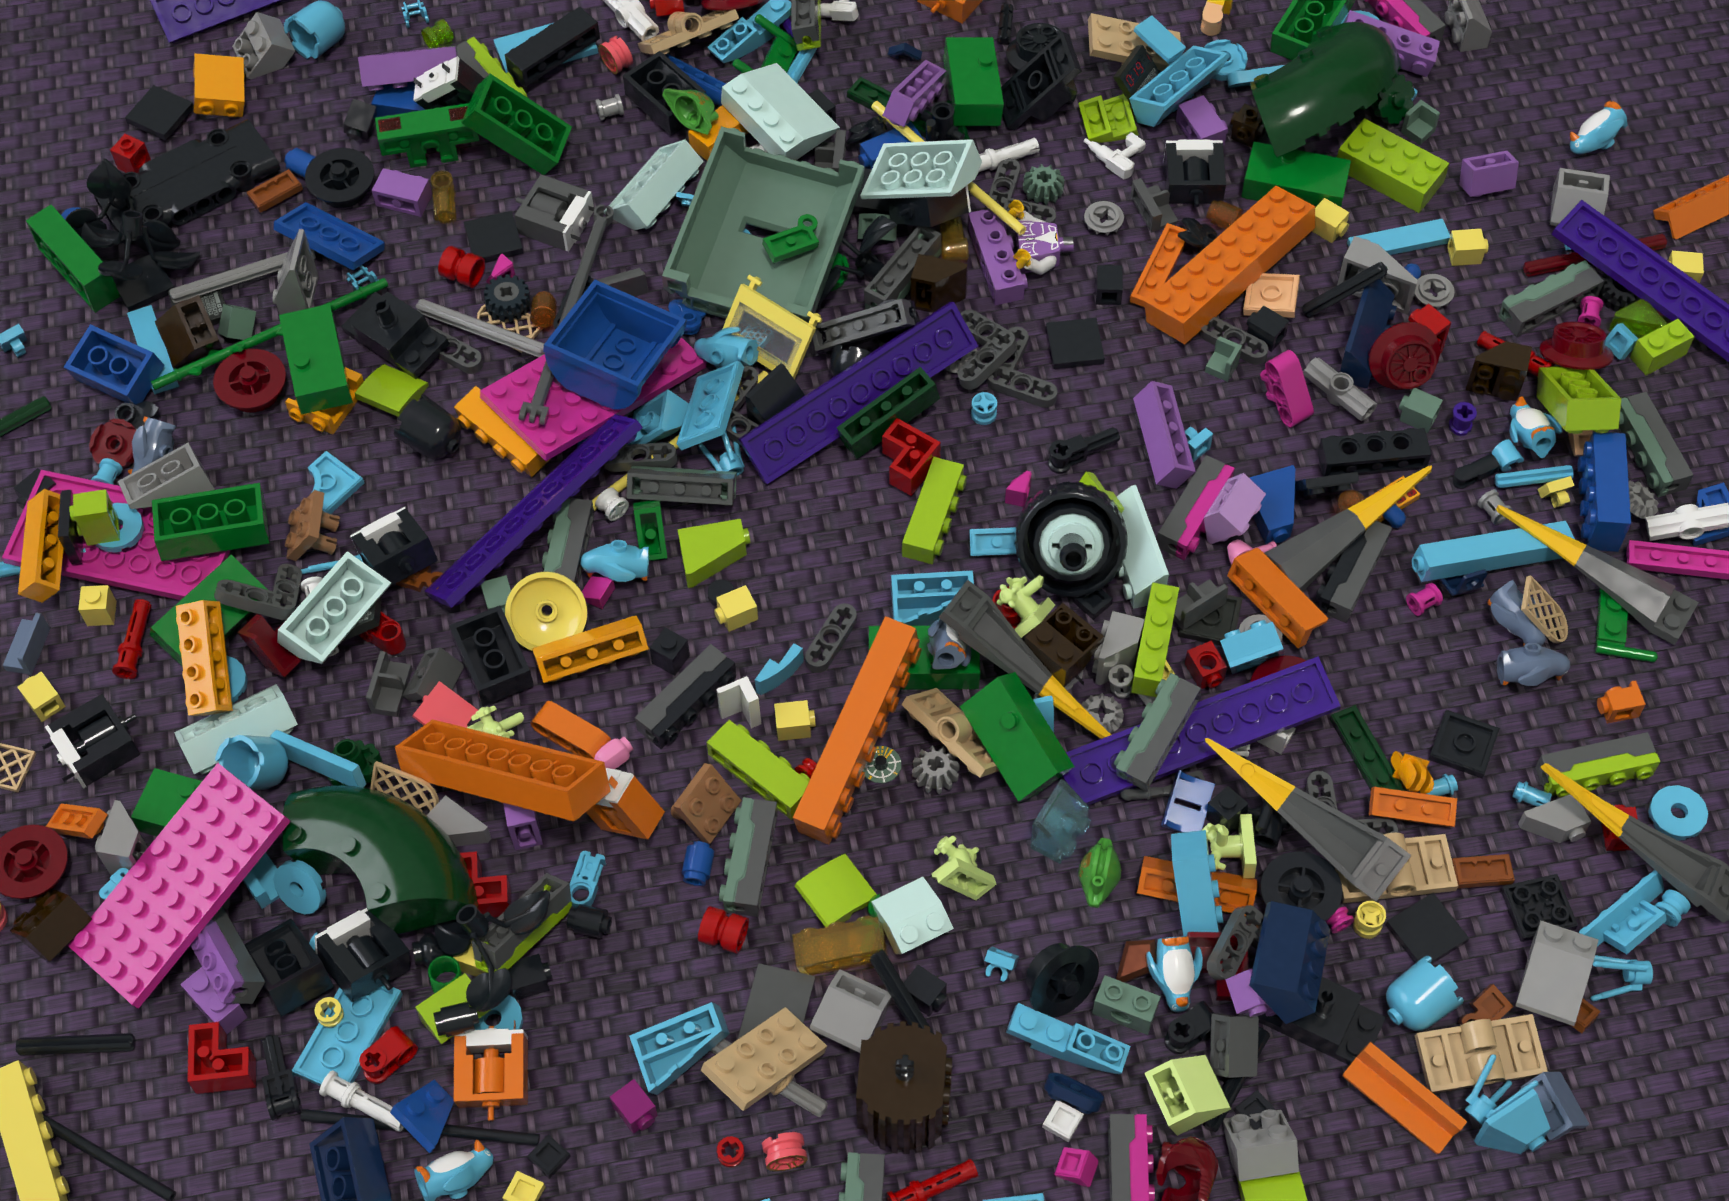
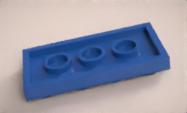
(330, 235)

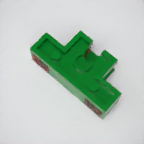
(422, 130)

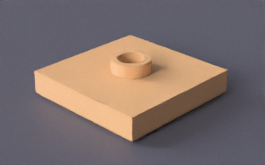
(1275, 292)

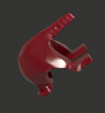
(1194, 1162)

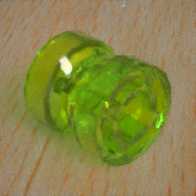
(437, 34)

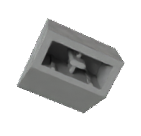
(1468, 24)
(263, 46)
(1572, 187)
(1119, 645)
(120, 842)
(850, 1010)
(1264, 1151)

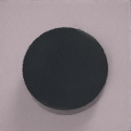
(717, 589)

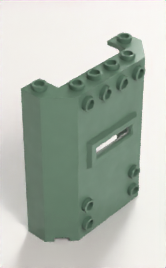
(771, 194)

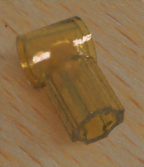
(443, 196)
(953, 241)

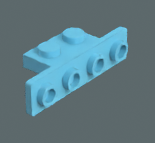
(1630, 917)

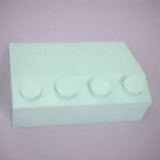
(777, 111)
(922, 169)

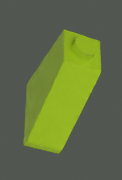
(711, 548)

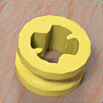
(329, 1021)

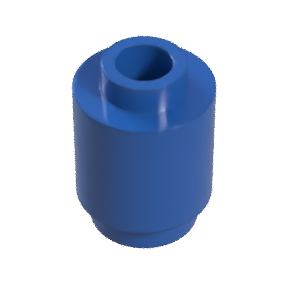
(298, 161)
(697, 863)

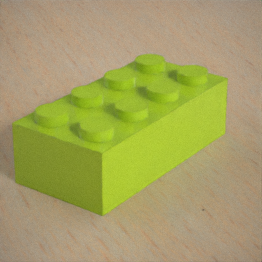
(1393, 165)
(1578, 399)

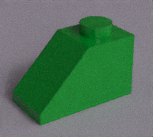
(650, 528)

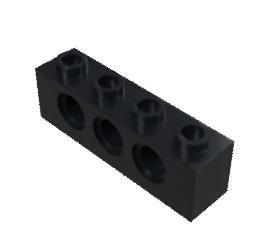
(1412, 455)

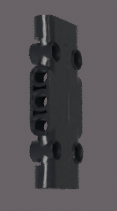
(197, 176)

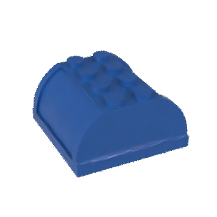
(611, 345)

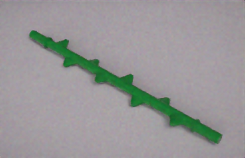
(216, 356)

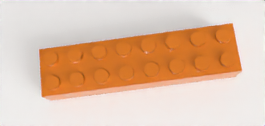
(1230, 264)
(857, 731)
(504, 769)

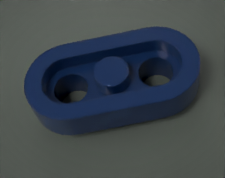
(1074, 1092)

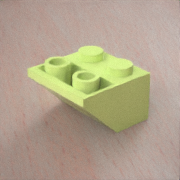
(1187, 1092)

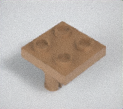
(306, 525)
(706, 803)

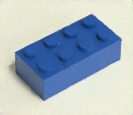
(1604, 491)

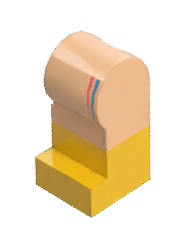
(1213, 15)

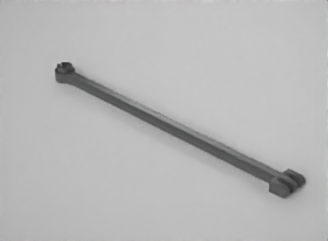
(537, 407)

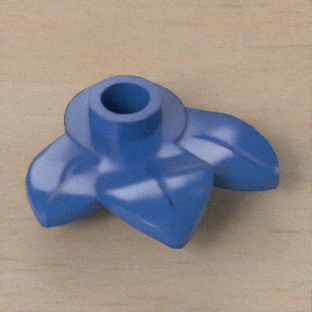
(693, 317)

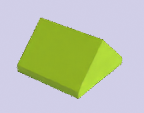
(449, 995)

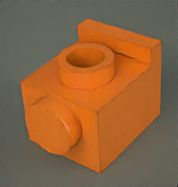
(1621, 703)

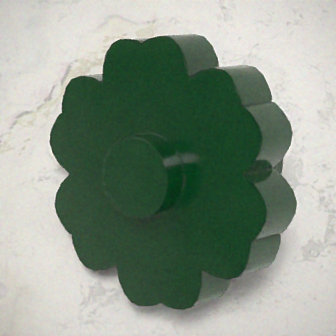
(1395, 101)
(357, 753)

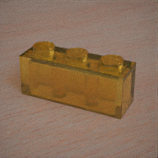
(838, 945)

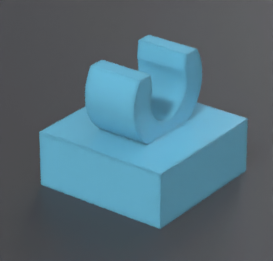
(13, 340)
(1621, 341)
(1198, 442)
(1001, 959)

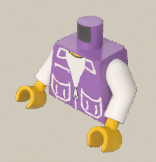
(1039, 246)

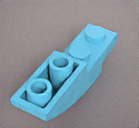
(747, 35)
(1068, 1042)

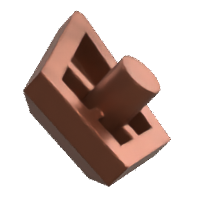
(1134, 961)

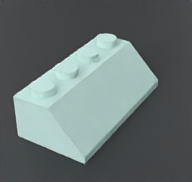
(655, 185)
(1143, 557)
(332, 609)
(253, 716)

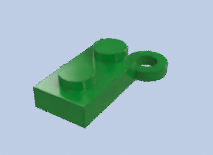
(792, 241)

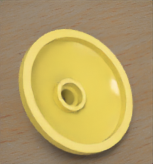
(525, 606)

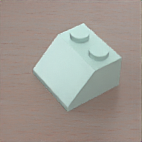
(911, 915)

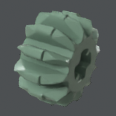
(1043, 184)

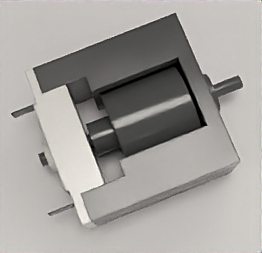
(554, 212)

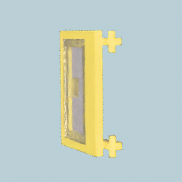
(778, 332)

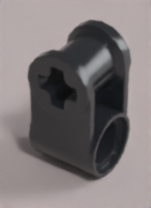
(1193, 1025)

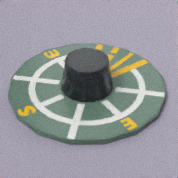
(884, 766)

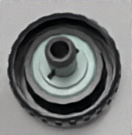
(1071, 536)

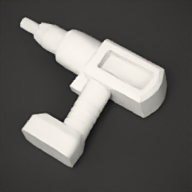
(840, 10)
(1118, 160)

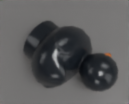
(426, 949)

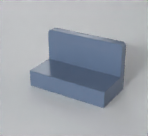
(27, 645)
(1558, 1104)

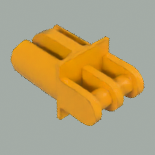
(1412, 772)

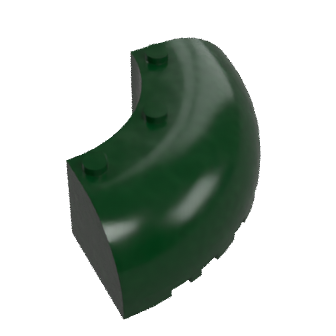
(1325, 83)
(394, 849)

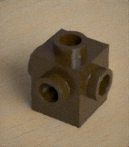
(1247, 125)

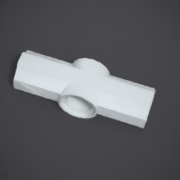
(633, 15)
(1688, 521)

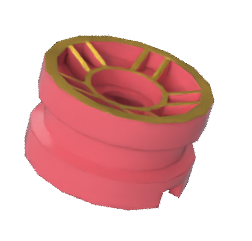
(615, 55)
(785, 1151)

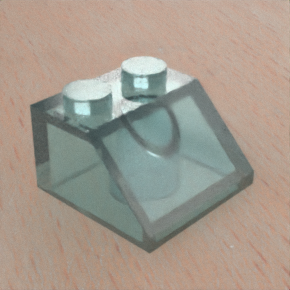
(1060, 823)

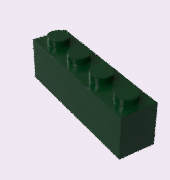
(901, 401)

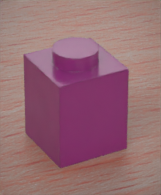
(634, 1107)

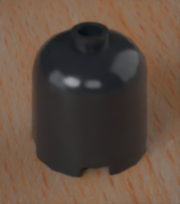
(429, 428)

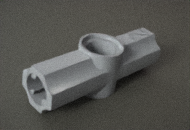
(1340, 389)

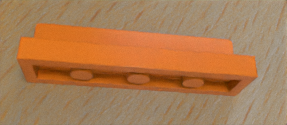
(1696, 208)
(1276, 596)
(1159, 881)
(1404, 1098)

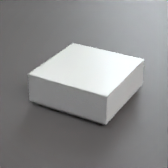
(1062, 1120)

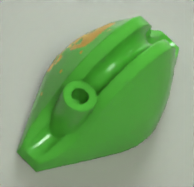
(692, 109)
(1099, 872)

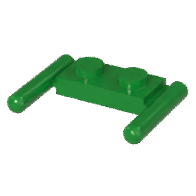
(781, 51)
(1613, 630)

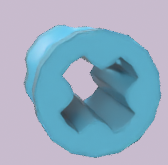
(108, 471)

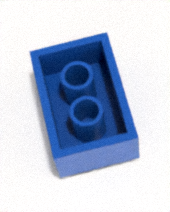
(113, 365)

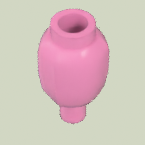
(614, 752)

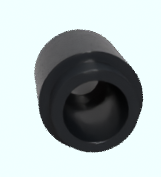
(589, 920)
(456, 1019)

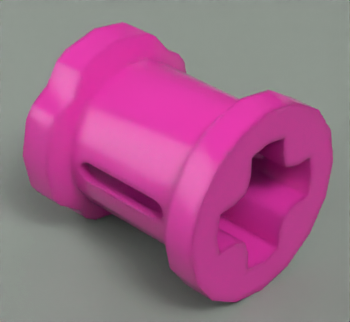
(1590, 311)
(1424, 599)

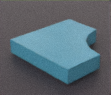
(334, 480)

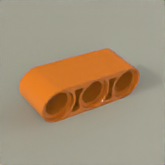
(569, 730)

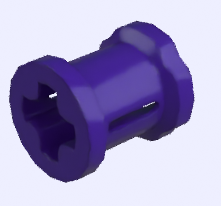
(1462, 418)

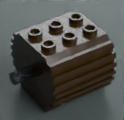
(903, 1087)

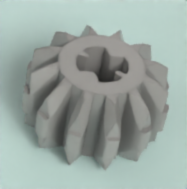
(945, 767)

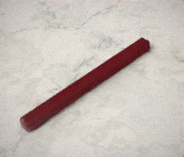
(1563, 261)

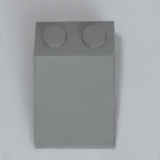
(1365, 254)
(297, 277)
(168, 476)
(1556, 973)

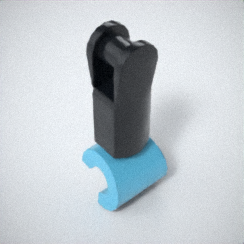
(1501, 457)

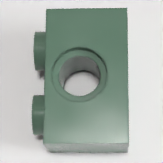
(1126, 1005)

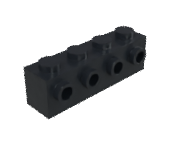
(552, 46)

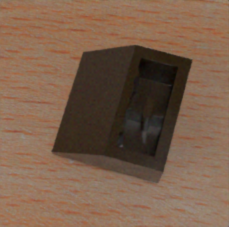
(937, 282)
(187, 331)
(1500, 371)
(1064, 643)
(50, 924)

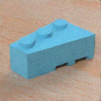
(924, 596)
(1194, 882)
(677, 1044)

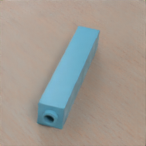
(1483, 552)

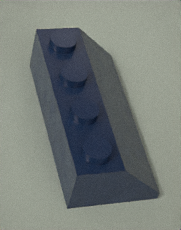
(1369, 323)
(1290, 960)
(350, 1162)

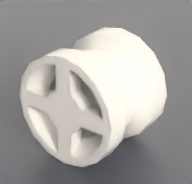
(612, 504)

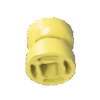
(1371, 913)

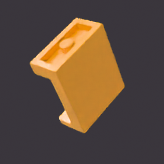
(218, 85)
(331, 418)

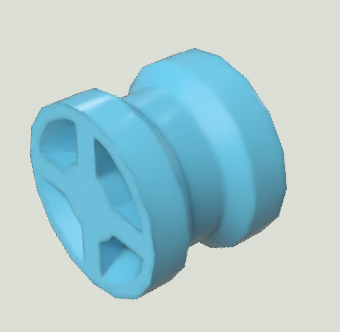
(986, 402)
(1674, 906)

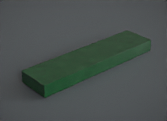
(867, 93)
(1364, 749)

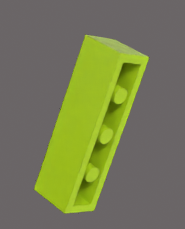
(933, 511)
(1155, 639)
(758, 767)

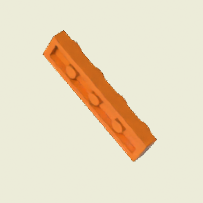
(1159, 264)

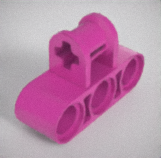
(1287, 388)

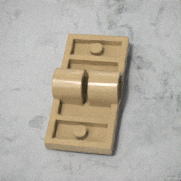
(695, 27)
(1116, 40)
(952, 728)
(1425, 872)
(1458, 1054)
(764, 1059)

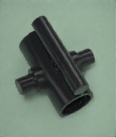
(941, 123)
(1268, 825)

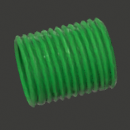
(440, 965)

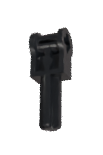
(1076, 449)
(280, 1084)

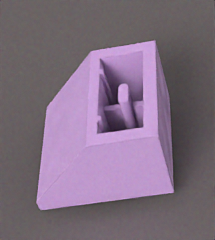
(1233, 509)

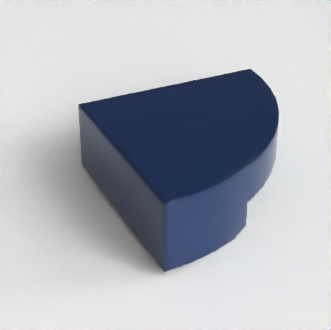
(905, 50)

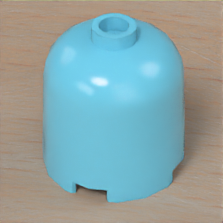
(315, 28)
(254, 760)
(1422, 996)

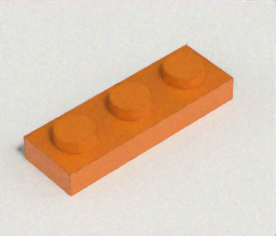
(1412, 807)
(77, 820)

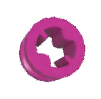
(1340, 920)

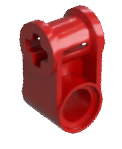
(380, 635)
(387, 1054)

